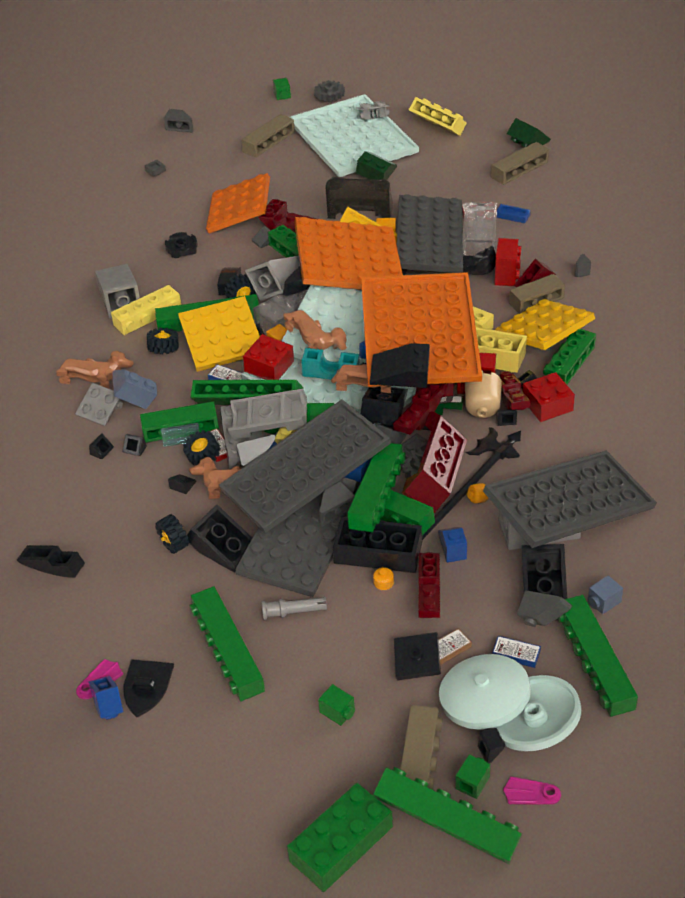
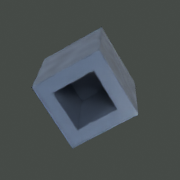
(605, 594)

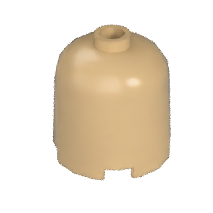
(483, 397)

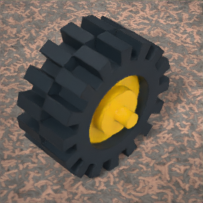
(239, 287)
(162, 341)
(201, 446)
(172, 533)

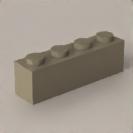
(268, 135)
(519, 163)
(421, 743)

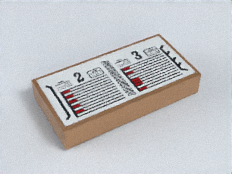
(453, 645)

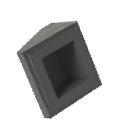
(261, 237)

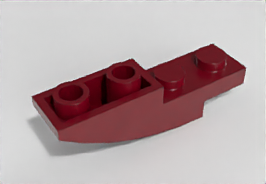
(511, 392)
(423, 402)
(429, 585)

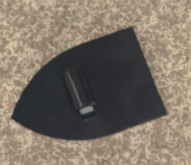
(146, 684)

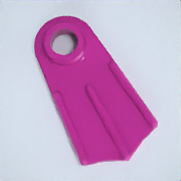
(104, 669)
(530, 792)

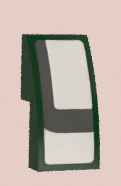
(450, 402)

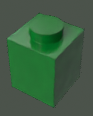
(281, 88)
(336, 705)
(472, 776)

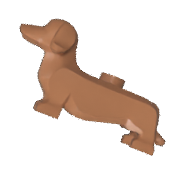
(312, 331)
(92, 370)
(354, 375)
(212, 476)

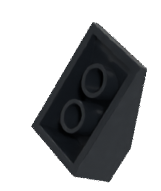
(402, 366)
(383, 406)
(220, 538)
(544, 569)

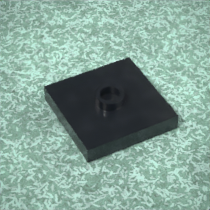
(417, 656)

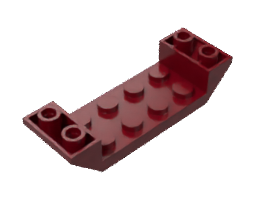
(277, 215)
(439, 464)

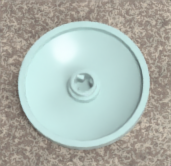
(484, 691)
(546, 719)

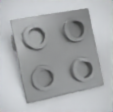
(378, 106)
(98, 404)

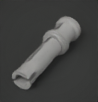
(282, 608)

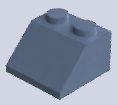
(133, 388)

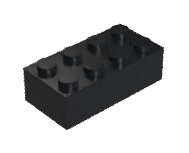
(388, 546)

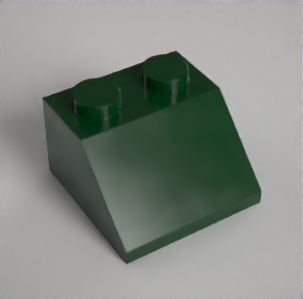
(526, 134)
(374, 167)

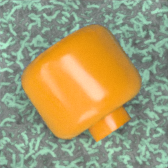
(476, 494)
(383, 578)

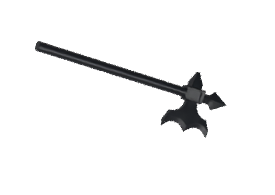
(485, 444)

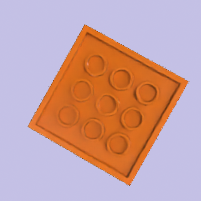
(238, 203)

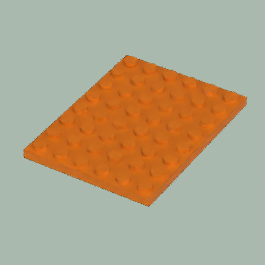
(424, 311)

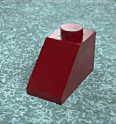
(534, 272)

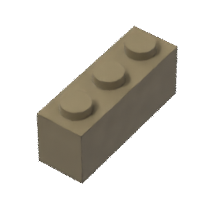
(531, 293)

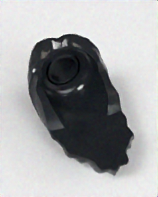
(480, 263)

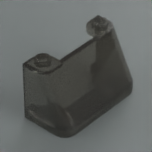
(359, 196)

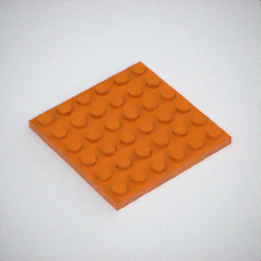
(344, 252)

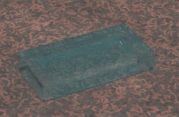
(178, 434)

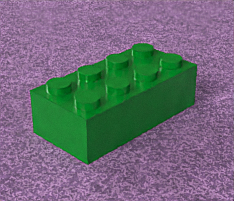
(340, 836)

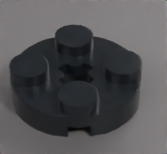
(181, 244)

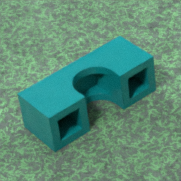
(317, 366)

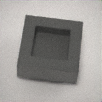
(155, 167)

